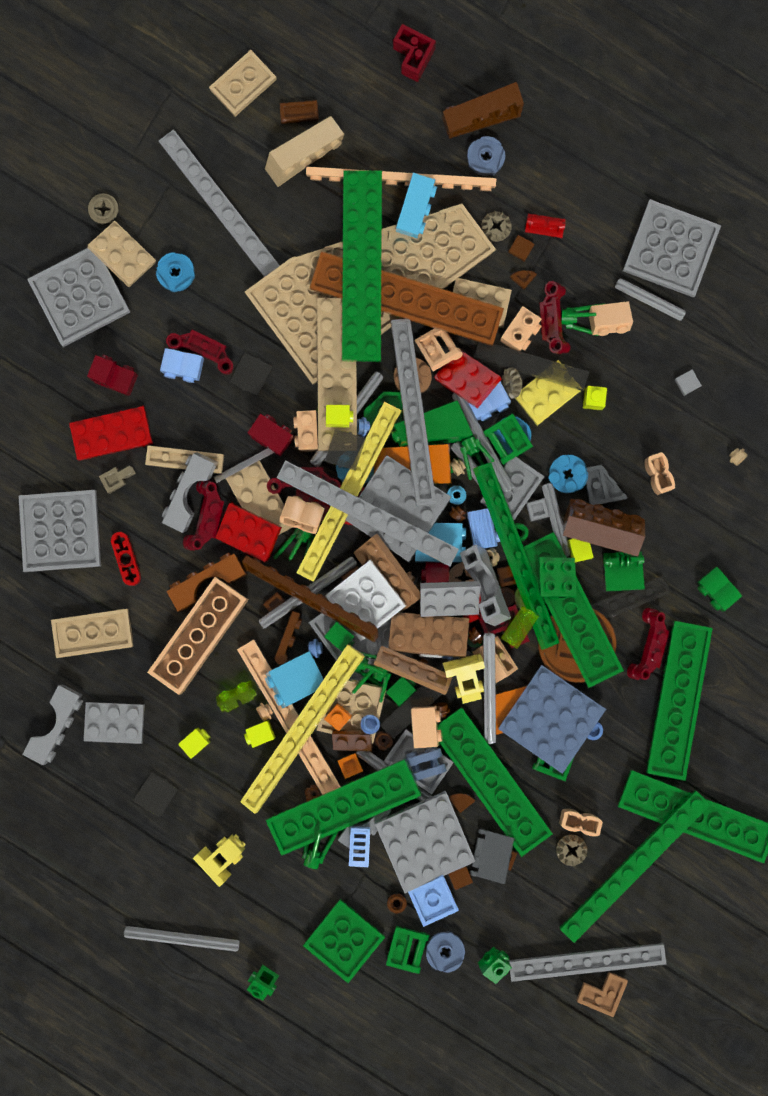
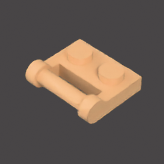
(432, 350)

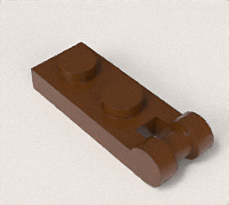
(288, 638)

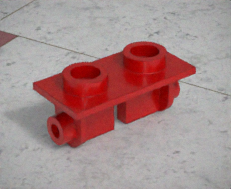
(545, 225)

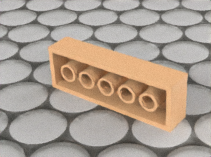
(197, 636)

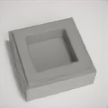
(688, 382)
(537, 509)

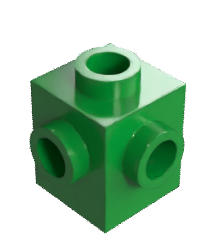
(495, 965)
(262, 983)

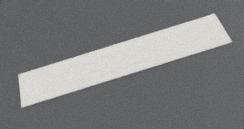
(242, 465)

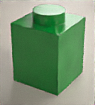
(340, 636)
(401, 690)

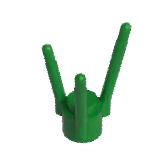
(570, 316)
(471, 446)
(302, 536)
(364, 664)
(377, 676)
(313, 857)

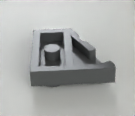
(602, 487)

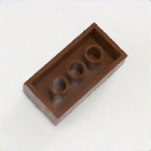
(604, 527)

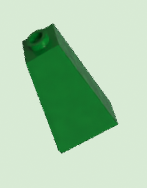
(442, 425)

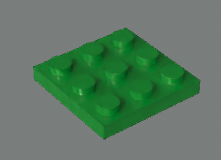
(344, 941)

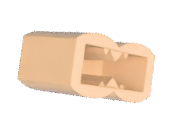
(661, 478)
(302, 514)
(586, 823)

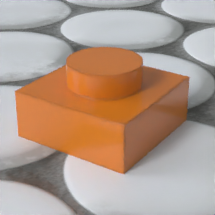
(337, 717)
(350, 765)

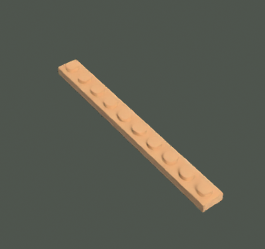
(392, 178)
(287, 716)

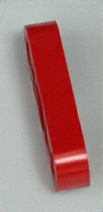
(116, 547)

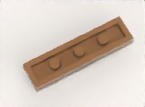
(412, 670)

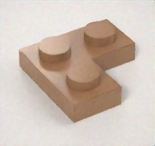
(605, 999)

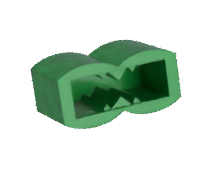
(719, 589)

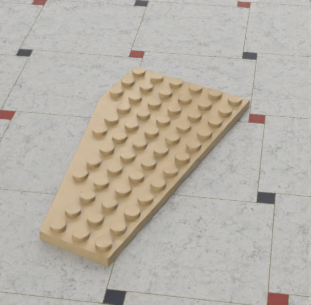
(439, 256)

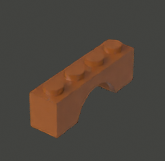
(185, 593)

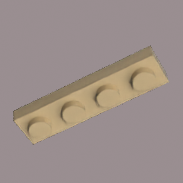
(177, 458)

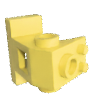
(464, 669)
(229, 849)

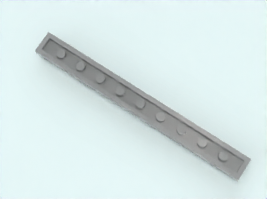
(218, 203)
(413, 412)
(367, 513)

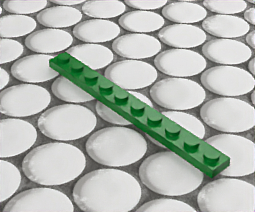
(515, 554)
(634, 866)

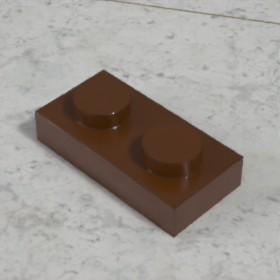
(351, 740)

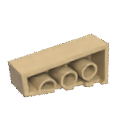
(303, 150)

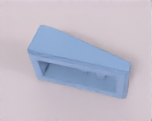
(359, 830)

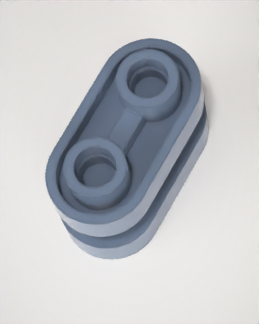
(431, 754)

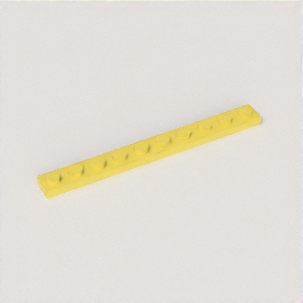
(352, 484)
(302, 728)

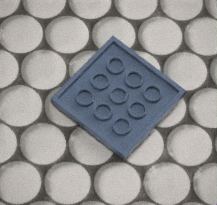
(551, 719)

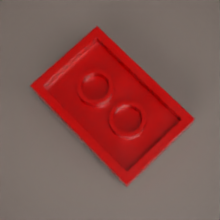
(468, 379)
(248, 532)

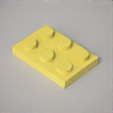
(543, 398)

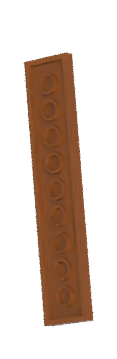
(418, 302)

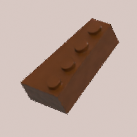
(484, 111)

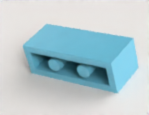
(416, 205)

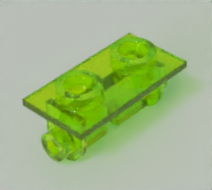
(519, 627)
(243, 691)

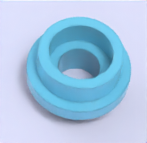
(462, 495)

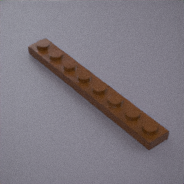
(315, 601)

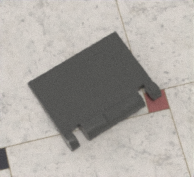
(492, 856)

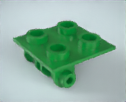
(623, 571)
(557, 577)

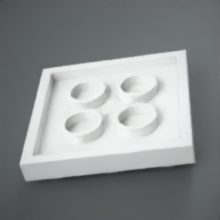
(368, 596)

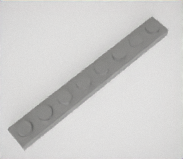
(587, 962)

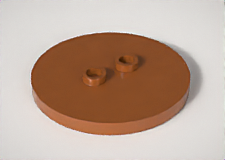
(560, 660)

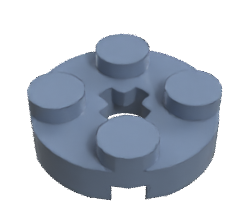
(488, 166)
(435, 946)

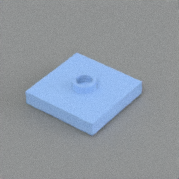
(433, 901)

